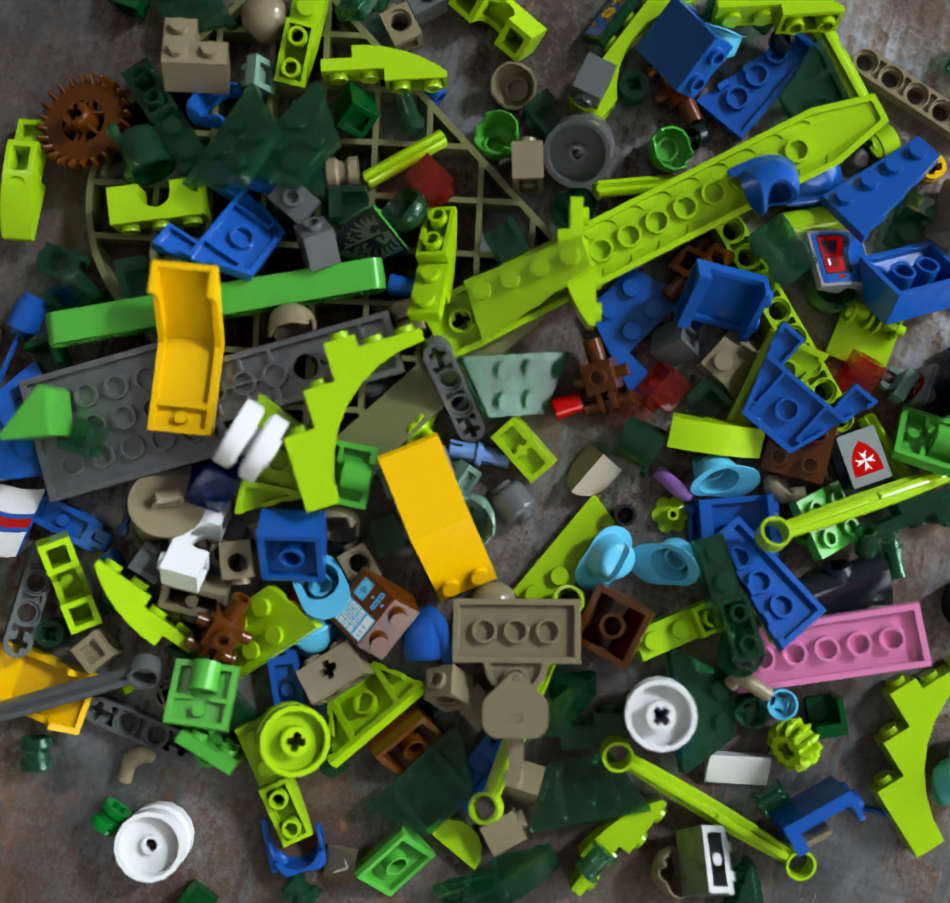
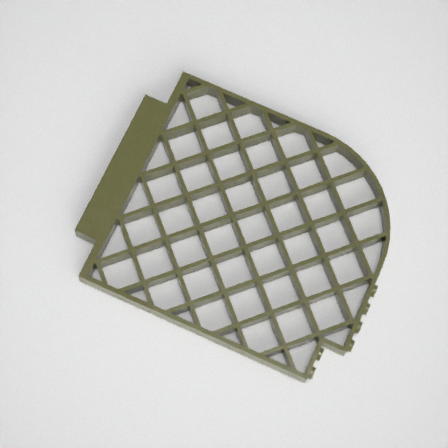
(387, 419)

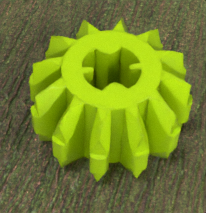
(794, 744)

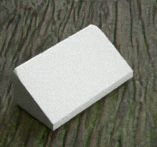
(737, 768)

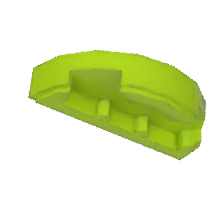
(461, 839)

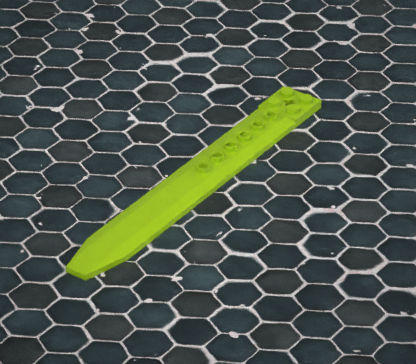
(690, 204)

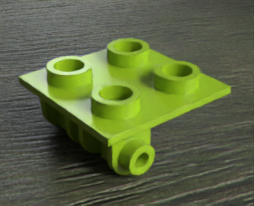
(864, 331)

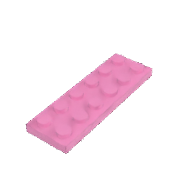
(849, 647)

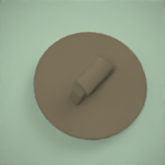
(159, 505)

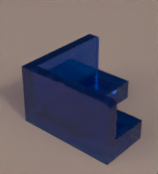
(212, 484)

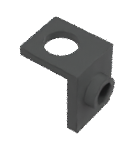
(295, 204)

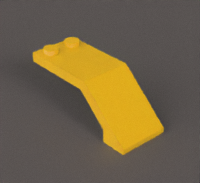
(188, 347)
(436, 516)
(41, 671)

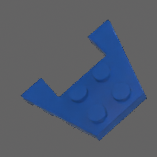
(235, 242)
(628, 315)
(787, 406)
(17, 457)

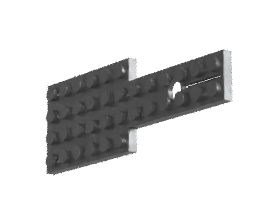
(119, 392)

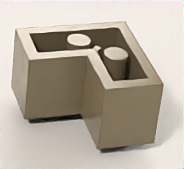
(192, 63)

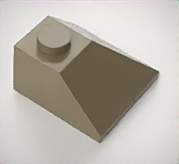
(729, 362)

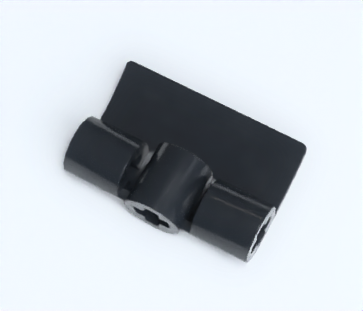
(851, 585)

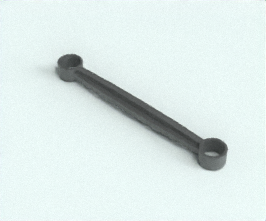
(84, 688)

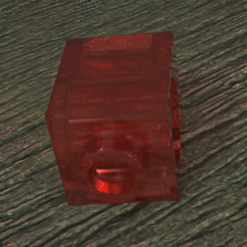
(431, 181)
(861, 370)
(662, 388)

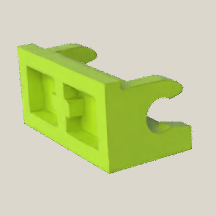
(524, 448)

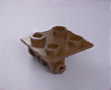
(806, 463)

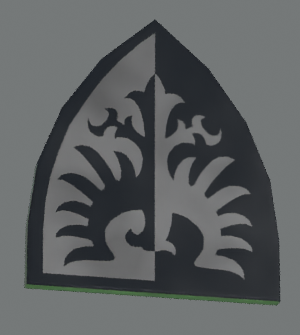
(368, 236)

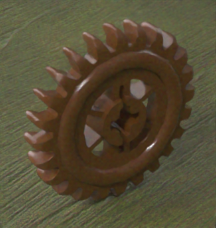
(76, 112)

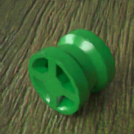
(110, 817)

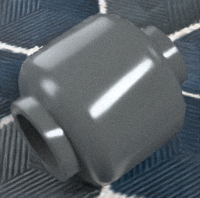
(512, 501)

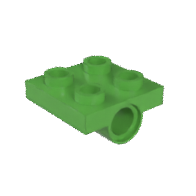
(922, 441)
(354, 472)
(829, 539)
(202, 694)
(212, 748)

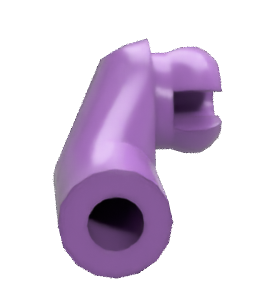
(673, 484)

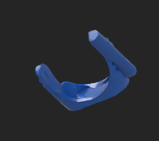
(201, 103)
(290, 865)

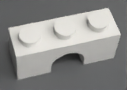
(183, 563)

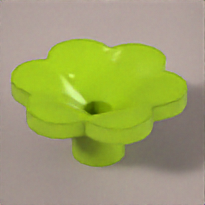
(424, 431)
(662, 516)

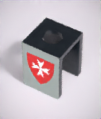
(921, 390)
(859, 458)

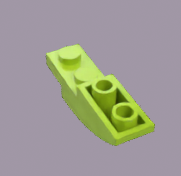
(786, 15)
(300, 41)
(398, 68)
(21, 183)
(435, 265)
(583, 289)
(130, 601)
(677, 629)
(278, 793)
(616, 832)

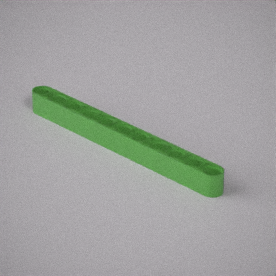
(238, 300)

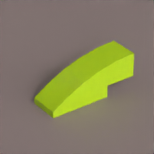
(715, 436)

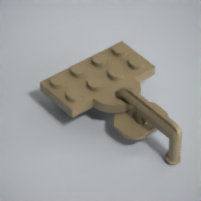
(511, 639)

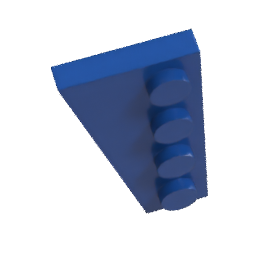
(748, 94)
(871, 194)
(771, 587)

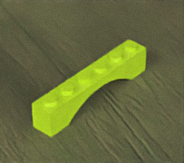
(617, 48)

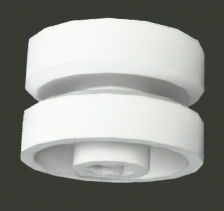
(248, 439)
(665, 732)
(154, 841)

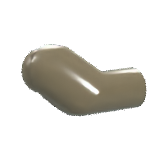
(780, 491)
(750, 684)
(133, 758)

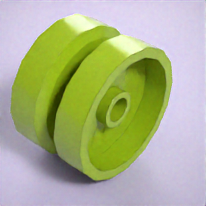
(307, 749)

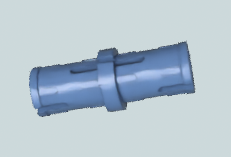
(478, 454)

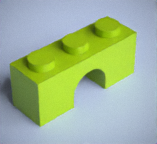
(516, 28)
(131, 213)
(69, 582)

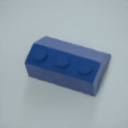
(906, 281)

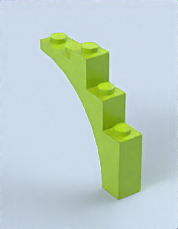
(314, 449)
(904, 745)

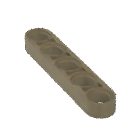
(898, 94)

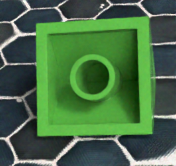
(42, 416)
(394, 860)

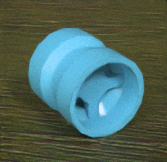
(784, 706)

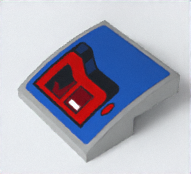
(837, 259)

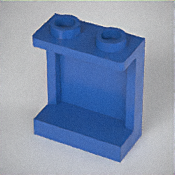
(683, 48)
(723, 298)
(717, 513)
(814, 807)

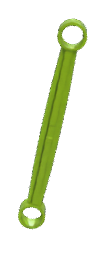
(886, 139)
(848, 508)
(495, 782)
(706, 807)

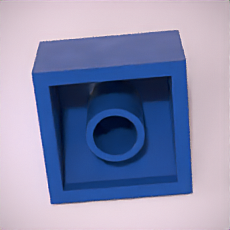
(292, 545)

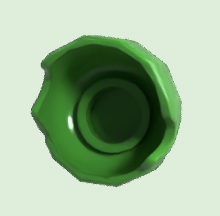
(495, 134)
(669, 149)

